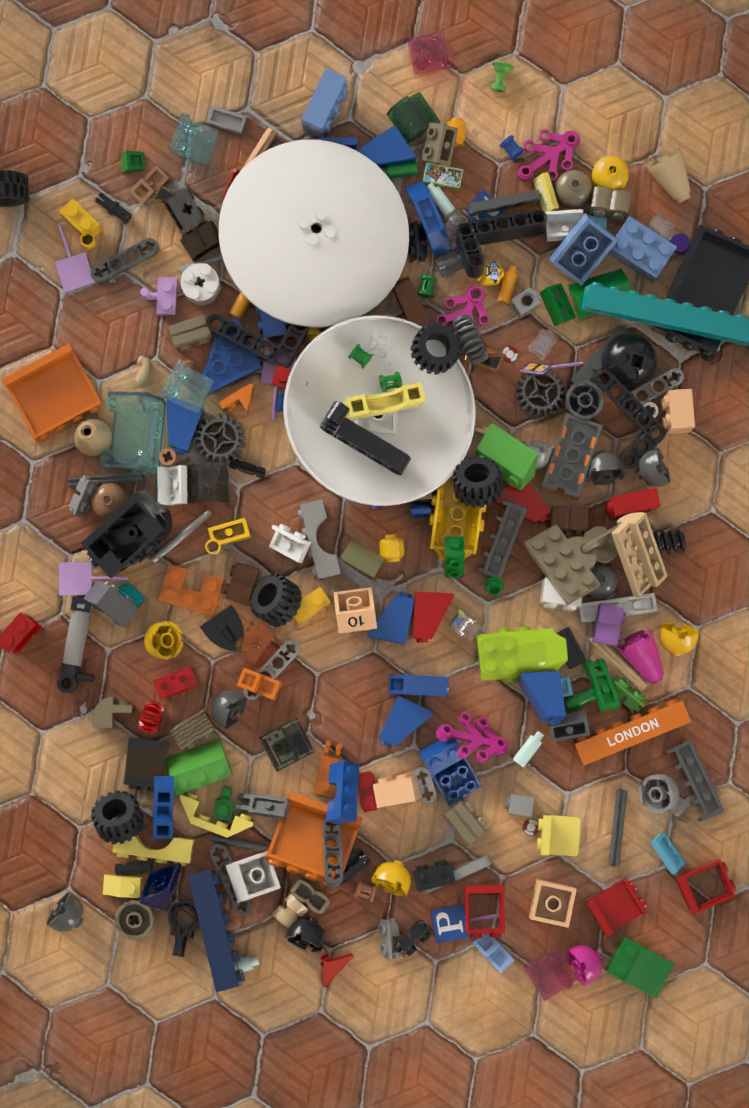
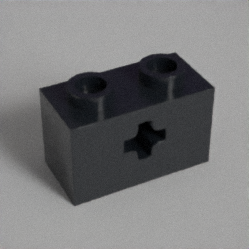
(175, 204)

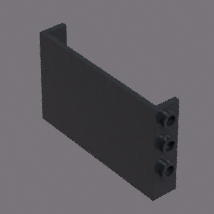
(709, 276)

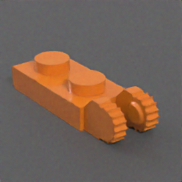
(322, 781)

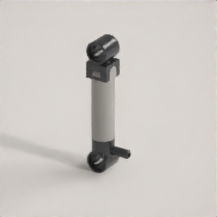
(75, 645)

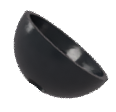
(621, 359)

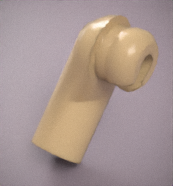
(144, 370)

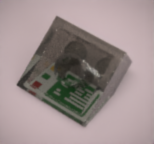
(286, 744)

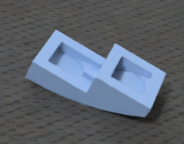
(494, 952)

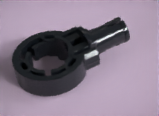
(181, 940)

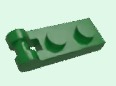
(602, 685)

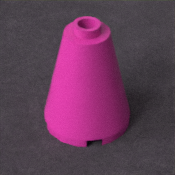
(643, 655)

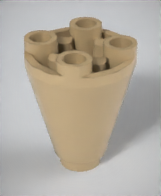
(671, 174)
(97, 441)

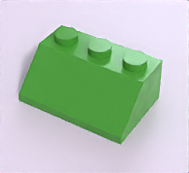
(514, 458)
(199, 767)

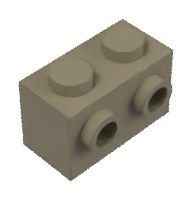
(439, 144)

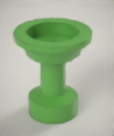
(502, 69)

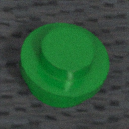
(494, 586)

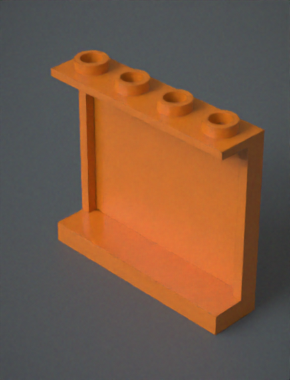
(53, 393)
(299, 839)

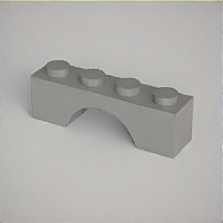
(314, 516)

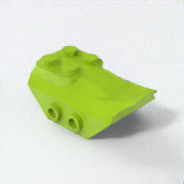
(521, 651)

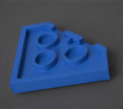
(229, 363)

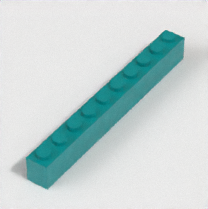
(666, 313)

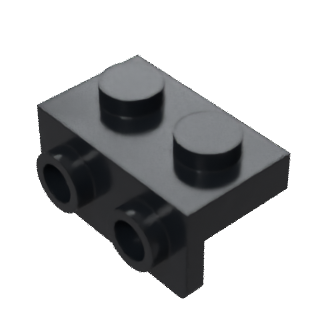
(434, 876)

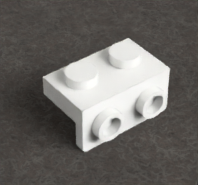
(561, 223)
(172, 485)
(289, 543)

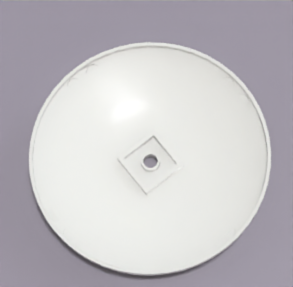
(307, 274)
(431, 434)

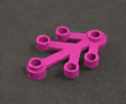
(551, 153)
(471, 302)
(496, 744)

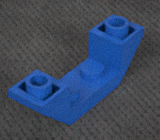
(430, 218)

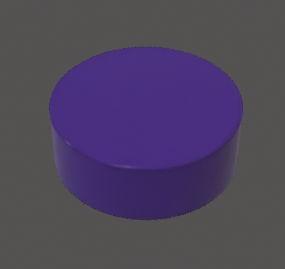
(682, 243)

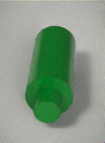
(401, 169)
(580, 699)

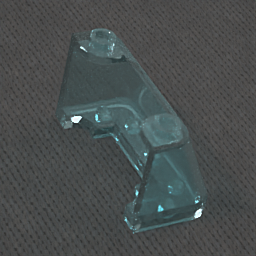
(136, 431)

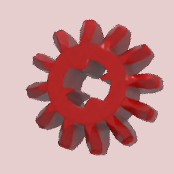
(151, 717)

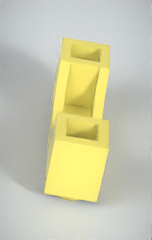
(373, 405)
(178, 850)

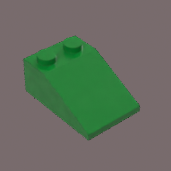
(639, 966)

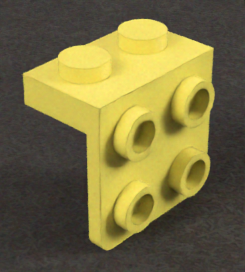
(558, 835)

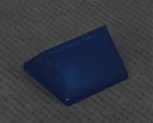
(161, 887)

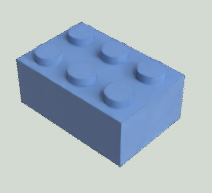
(325, 104)
(583, 249)
(642, 249)

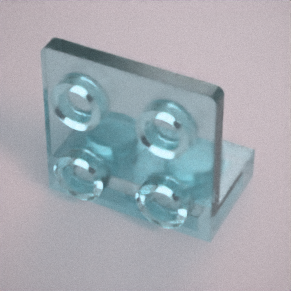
(193, 140)
(187, 387)

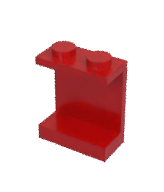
(19, 633)
(616, 906)

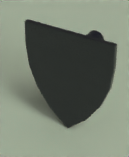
(224, 629)

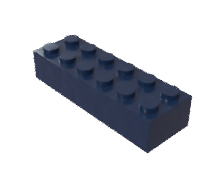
(215, 930)

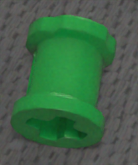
(427, 286)
(360, 356)
(384, 379)

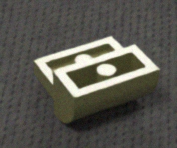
(362, 559)

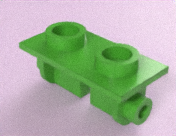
(635, 698)

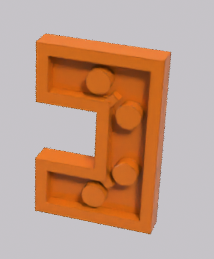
(202, 602)

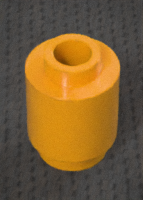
(461, 133)

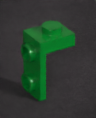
(454, 557)

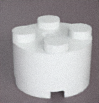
(211, 284)

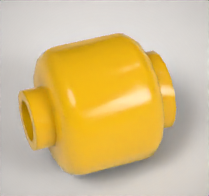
(392, 548)

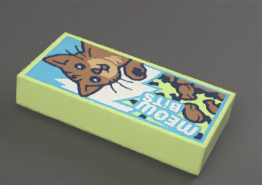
(443, 175)

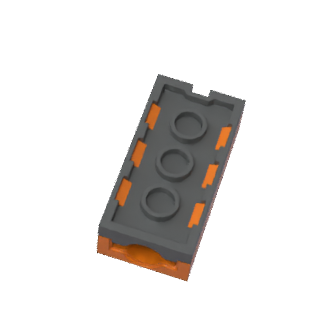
(571, 456)

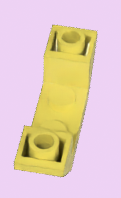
(191, 806)

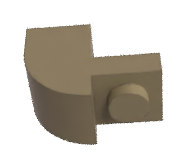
(105, 712)

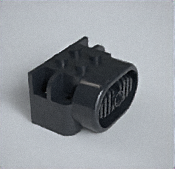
(129, 533)

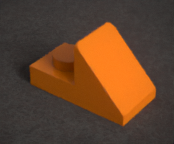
(243, 396)

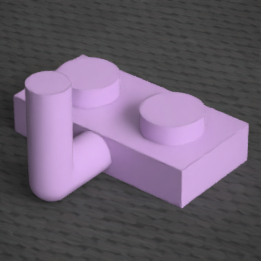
(165, 296)

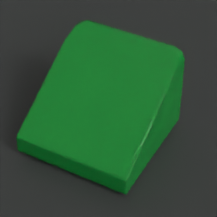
(132, 161)

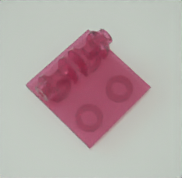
(429, 53)
(550, 974)

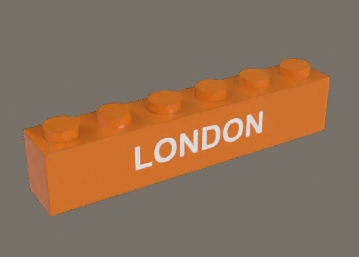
(632, 732)

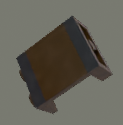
(144, 761)

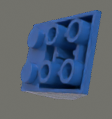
(450, 772)

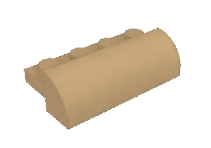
(638, 552)

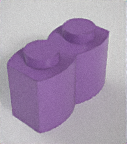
(608, 624)

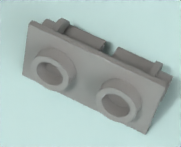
(81, 503)
(387, 930)

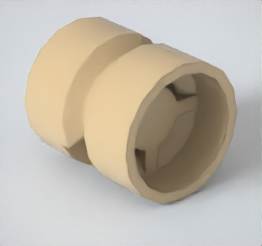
(290, 911)

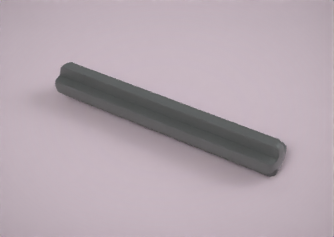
(116, 478)
(618, 826)

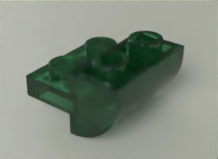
(412, 117)

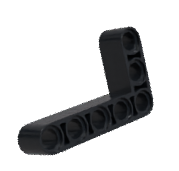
(492, 230)
(259, 343)
(633, 415)
(362, 440)

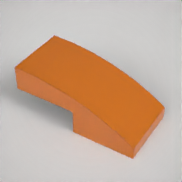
(259, 684)

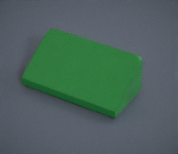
(557, 304)

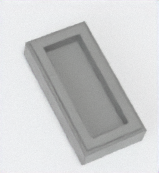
(226, 120)

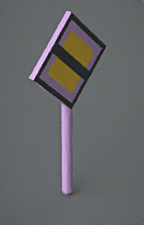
(531, 367)

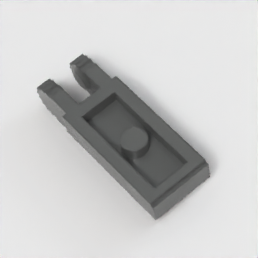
(264, 805)

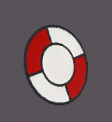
(511, 354)
(530, 827)

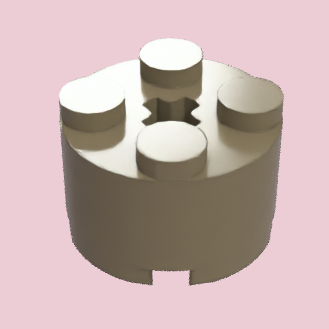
(124, 918)

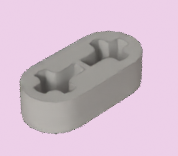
(429, 783)

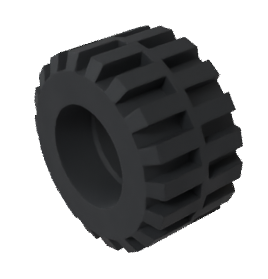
(13, 188)
(446, 337)
(477, 482)
(275, 600)
(112, 806)

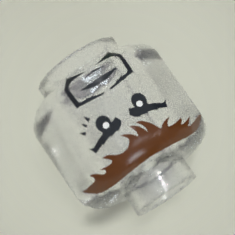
(454, 219)

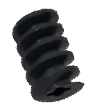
(670, 541)

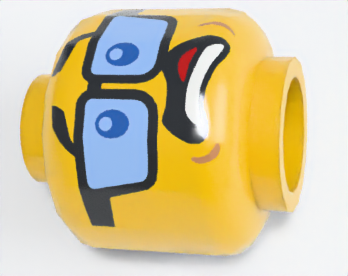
(491, 273)

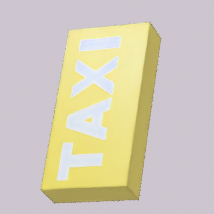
(547, 195)

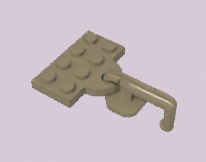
(570, 561)

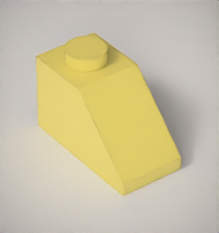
(123, 886)

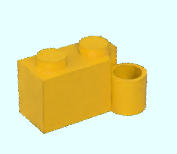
(81, 222)
(228, 534)
(311, 605)

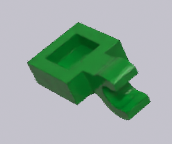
(224, 807)

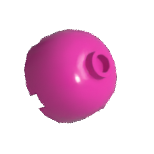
(585, 962)

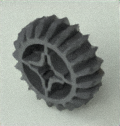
(471, 339)
(544, 399)
(211, 436)

